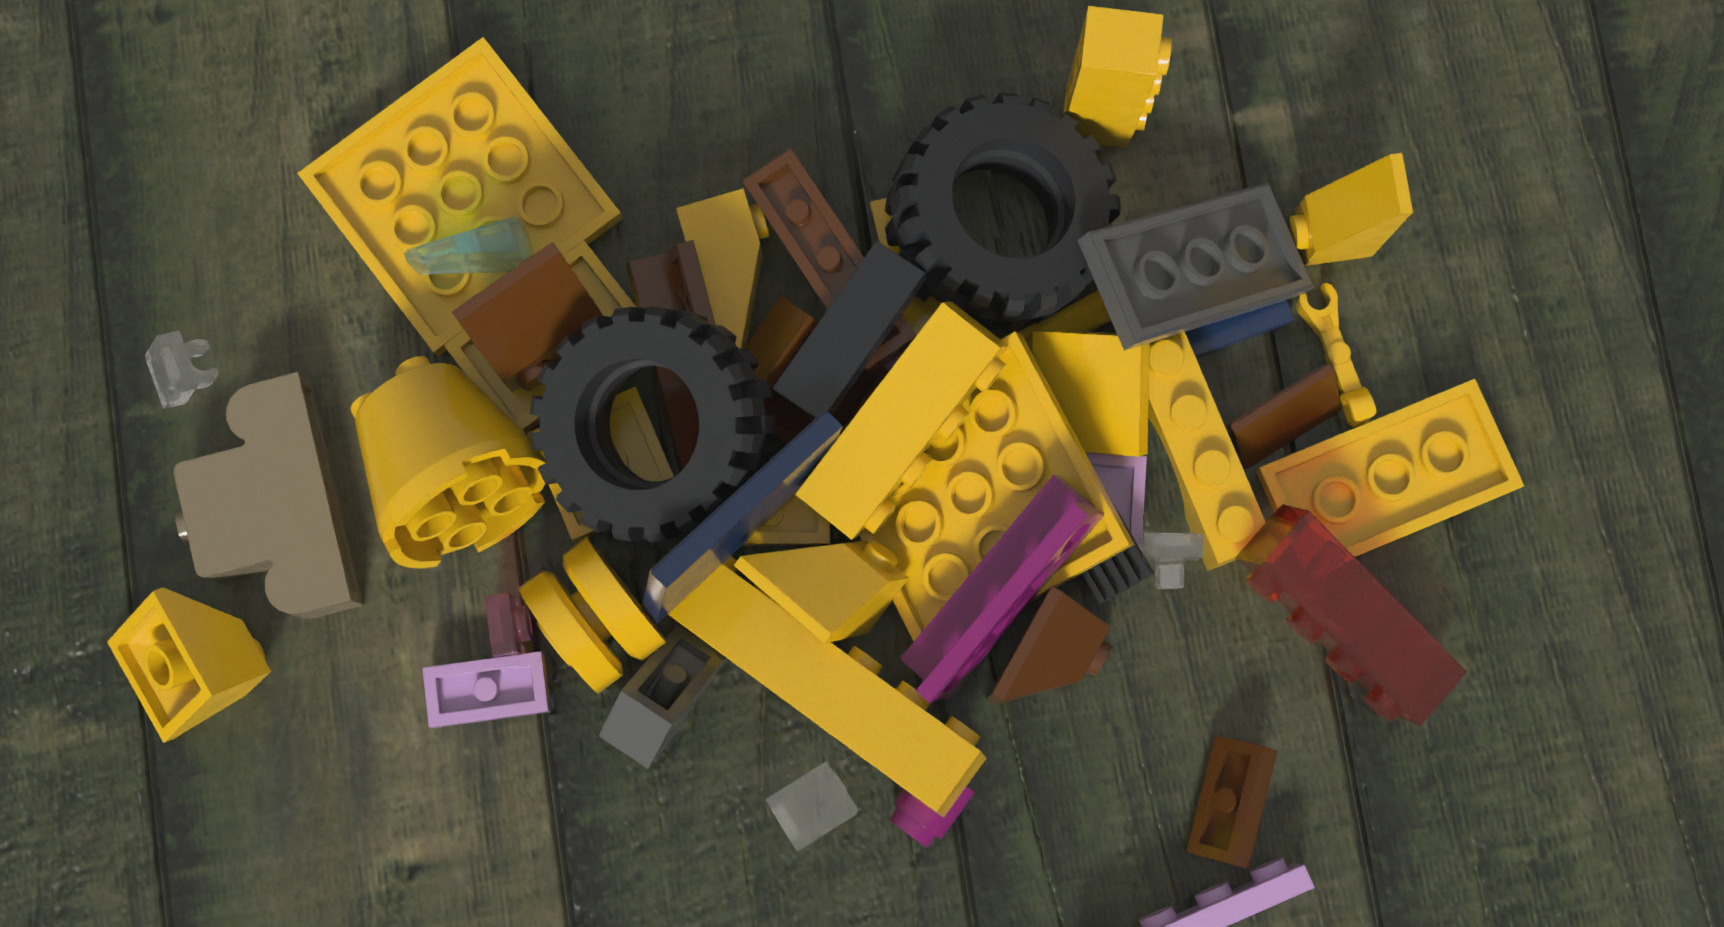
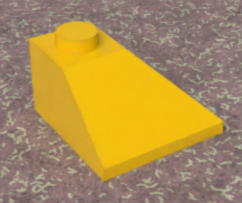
(829, 588)
(186, 660)

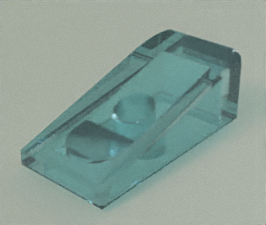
(485, 249)

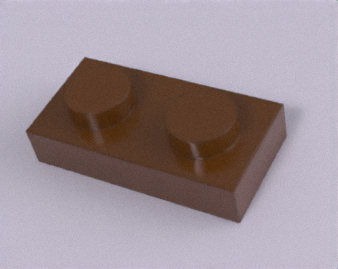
(1231, 801)

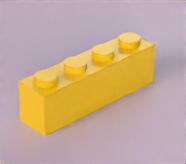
(1116, 73)
(902, 420)

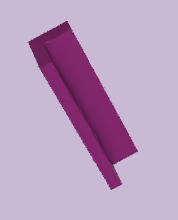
(1000, 588)

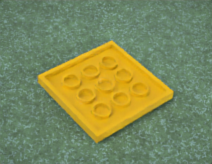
(451, 160)
(984, 482)

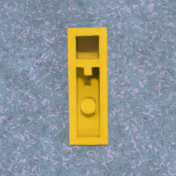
(1353, 213)
(729, 255)

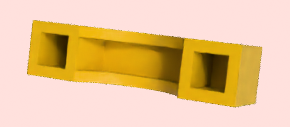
(1201, 452)

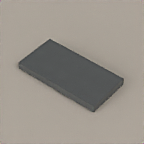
(1194, 265)

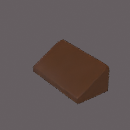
(1285, 416)

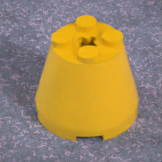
(443, 464)

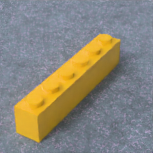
(834, 688)

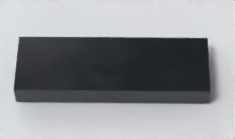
(850, 332)

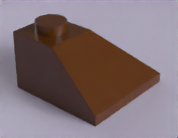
(775, 346)
(1053, 650)

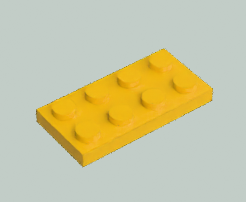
(1398, 470)

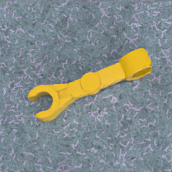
(1355, 400)

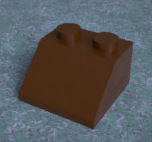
(527, 316)

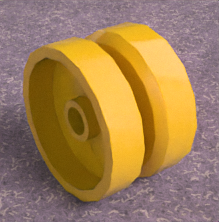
(585, 620)

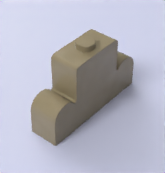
(271, 503)

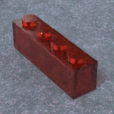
(1350, 615)

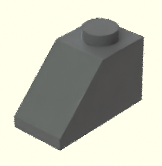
(661, 696)

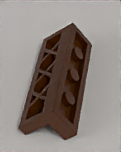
(816, 239)
(674, 283)

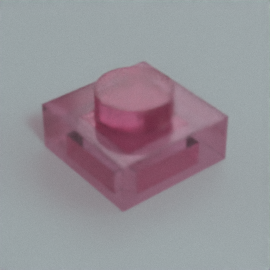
(507, 624)

